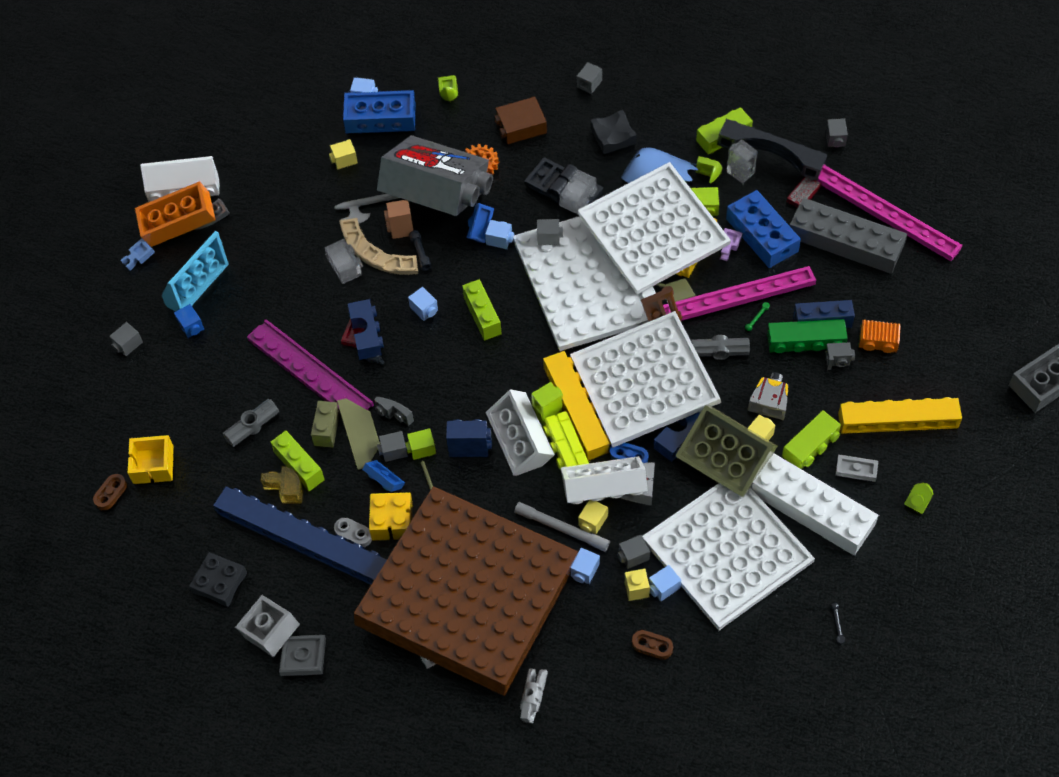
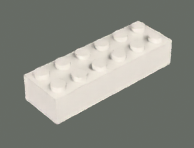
(814, 504)

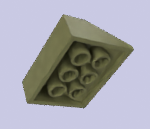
(725, 450)

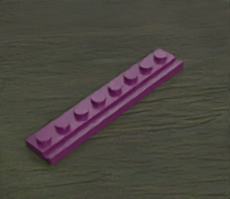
(305, 366)

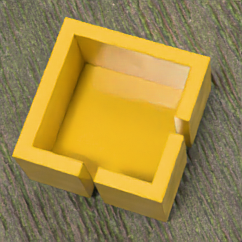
(150, 459)
(389, 511)

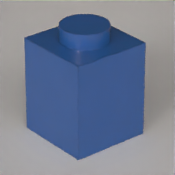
(189, 321)

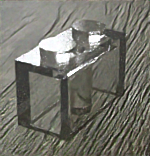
(741, 161)
(578, 191)
(343, 261)

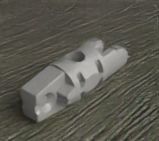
(532, 695)

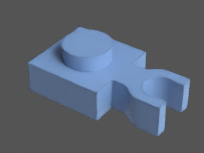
(139, 252)

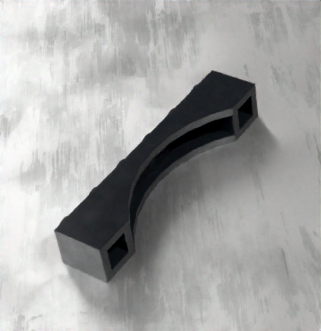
(805, 160)

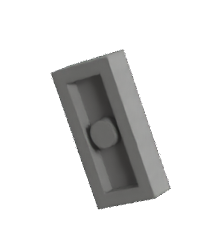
(856, 468)

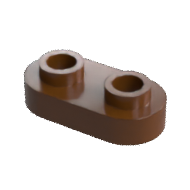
(109, 493)
(652, 645)

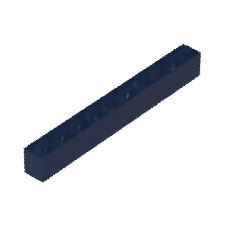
(299, 535)

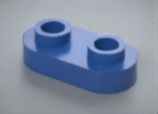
(628, 451)

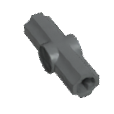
(721, 347)
(242, 429)

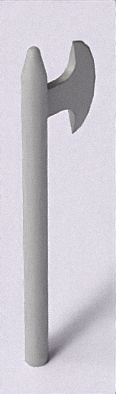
(354, 210)

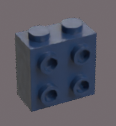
(468, 438)

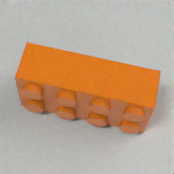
(175, 214)

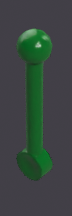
(765, 306)

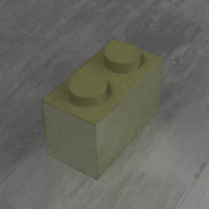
(325, 424)

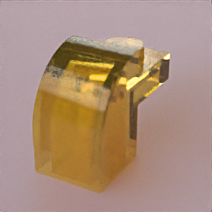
(288, 483)

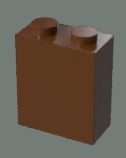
(520, 120)

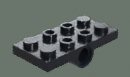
(552, 179)

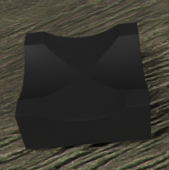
(613, 132)
(218, 579)

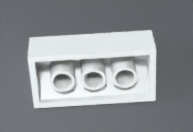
(170, 176)
(519, 432)
(604, 480)

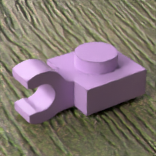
(735, 238)

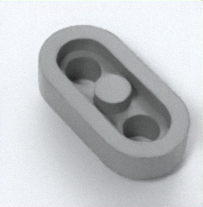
(352, 531)

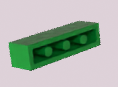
(805, 335)

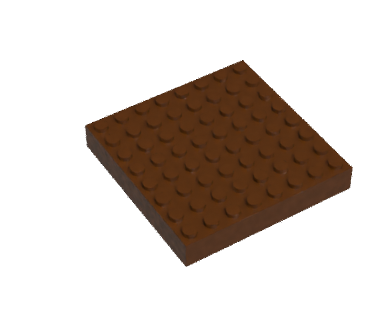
(466, 590)

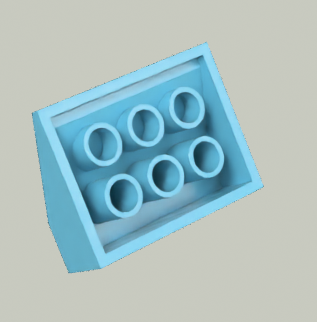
(196, 274)

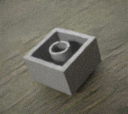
(267, 625)

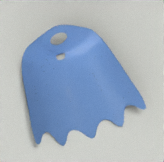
(652, 159)

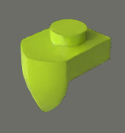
(448, 87)
(709, 168)
(919, 497)

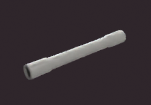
(592, 539)

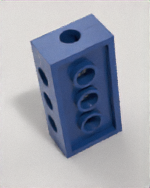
(379, 111)
(763, 228)

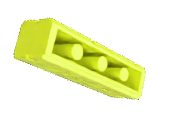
(564, 441)

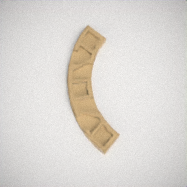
(374, 256)

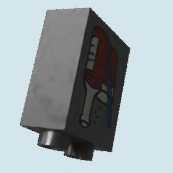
(434, 175)

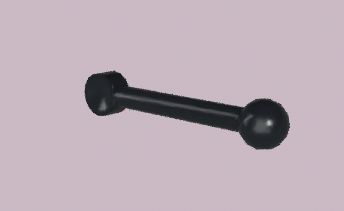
(840, 639)

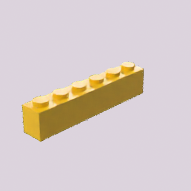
(576, 403)
(900, 415)

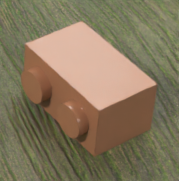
(398, 219)

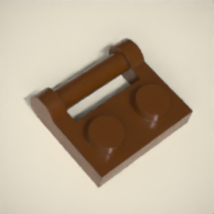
(653, 304)

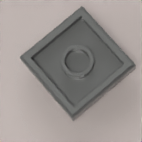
(303, 655)

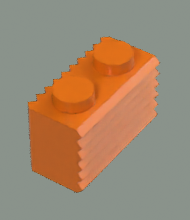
(879, 336)

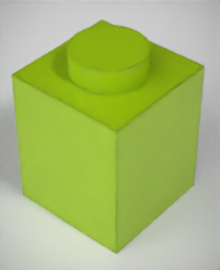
(420, 444)

